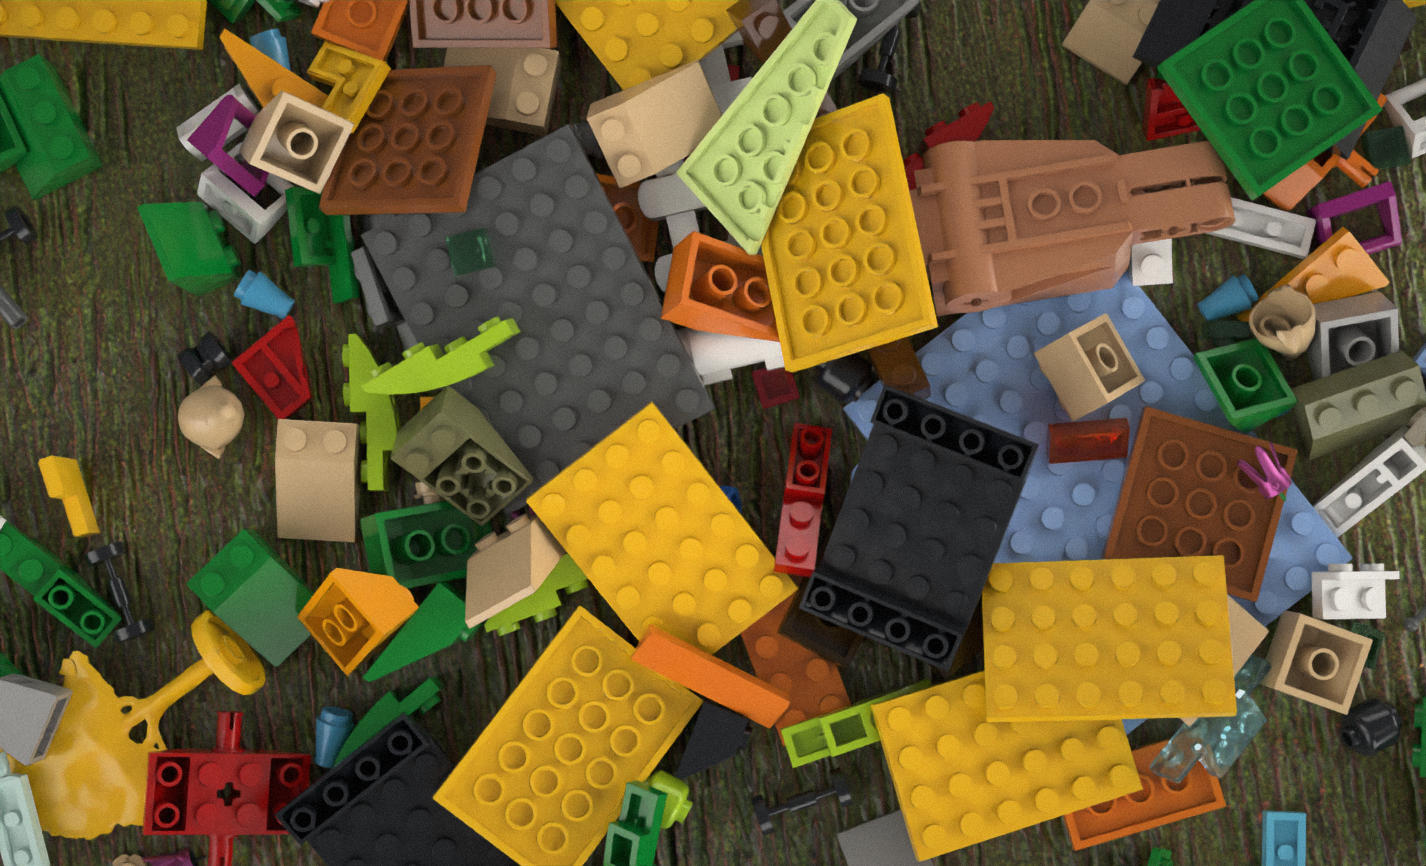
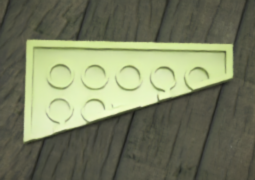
(757, 141)

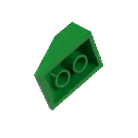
(191, 245)
(421, 543)
(255, 595)
(431, 628)

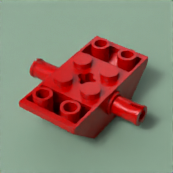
(186, 780)

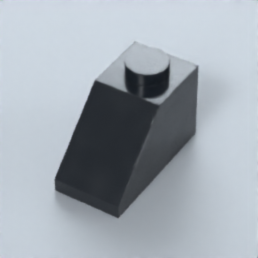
(713, 739)

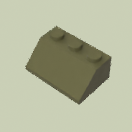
(1358, 403)

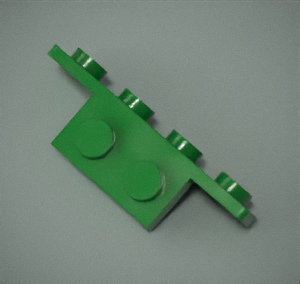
(322, 241)

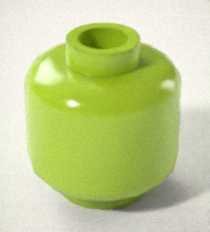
(676, 803)

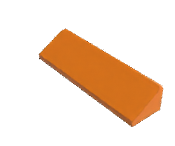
(710, 676)

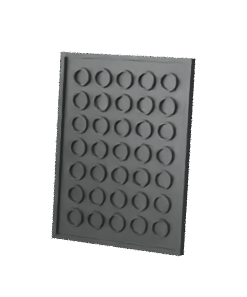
(573, 285)

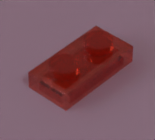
(1087, 440)

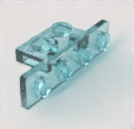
(1216, 739)

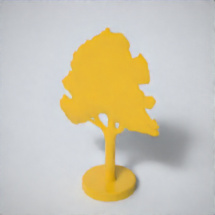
(92, 766)

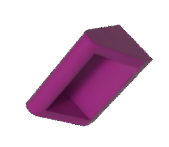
(211, 137)
(1380, 195)

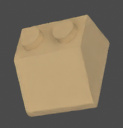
(1110, 33)
(296, 141)
(1089, 367)
(1316, 661)

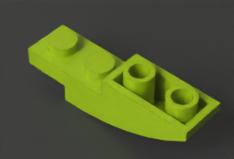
(430, 369)
(380, 410)
(544, 601)
(840, 729)

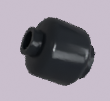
(845, 377)
(1370, 727)

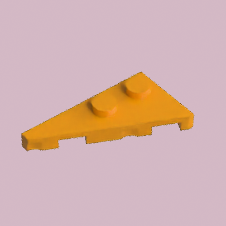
(267, 76)
(1332, 272)

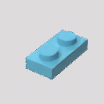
(1283, 838)

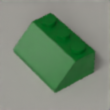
(48, 127)

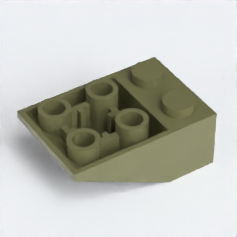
(460, 456)

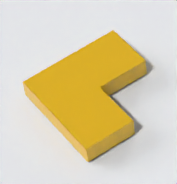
(354, 80)
(65, 482)

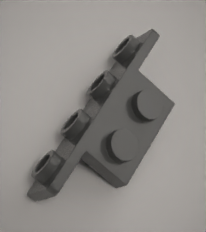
(379, 299)

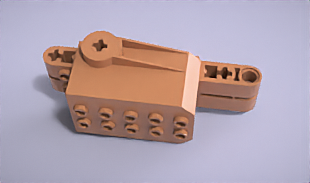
(1054, 215)

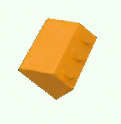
(356, 615)

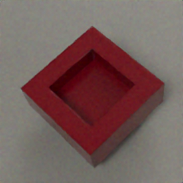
(774, 387)

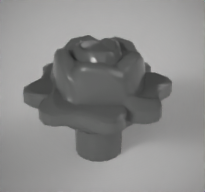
(587, 139)

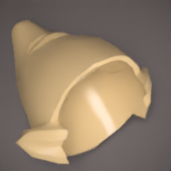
(1284, 322)
(211, 417)

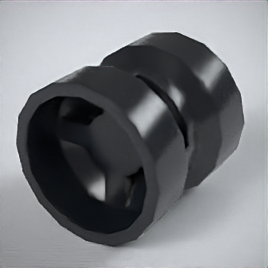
(205, 358)

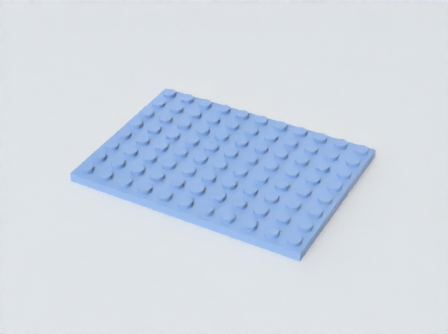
(1064, 513)

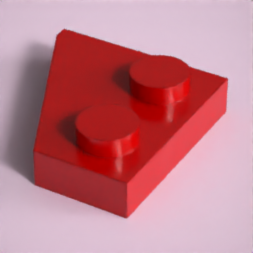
(1164, 112)
(278, 369)

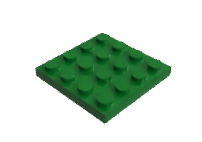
(1269, 91)

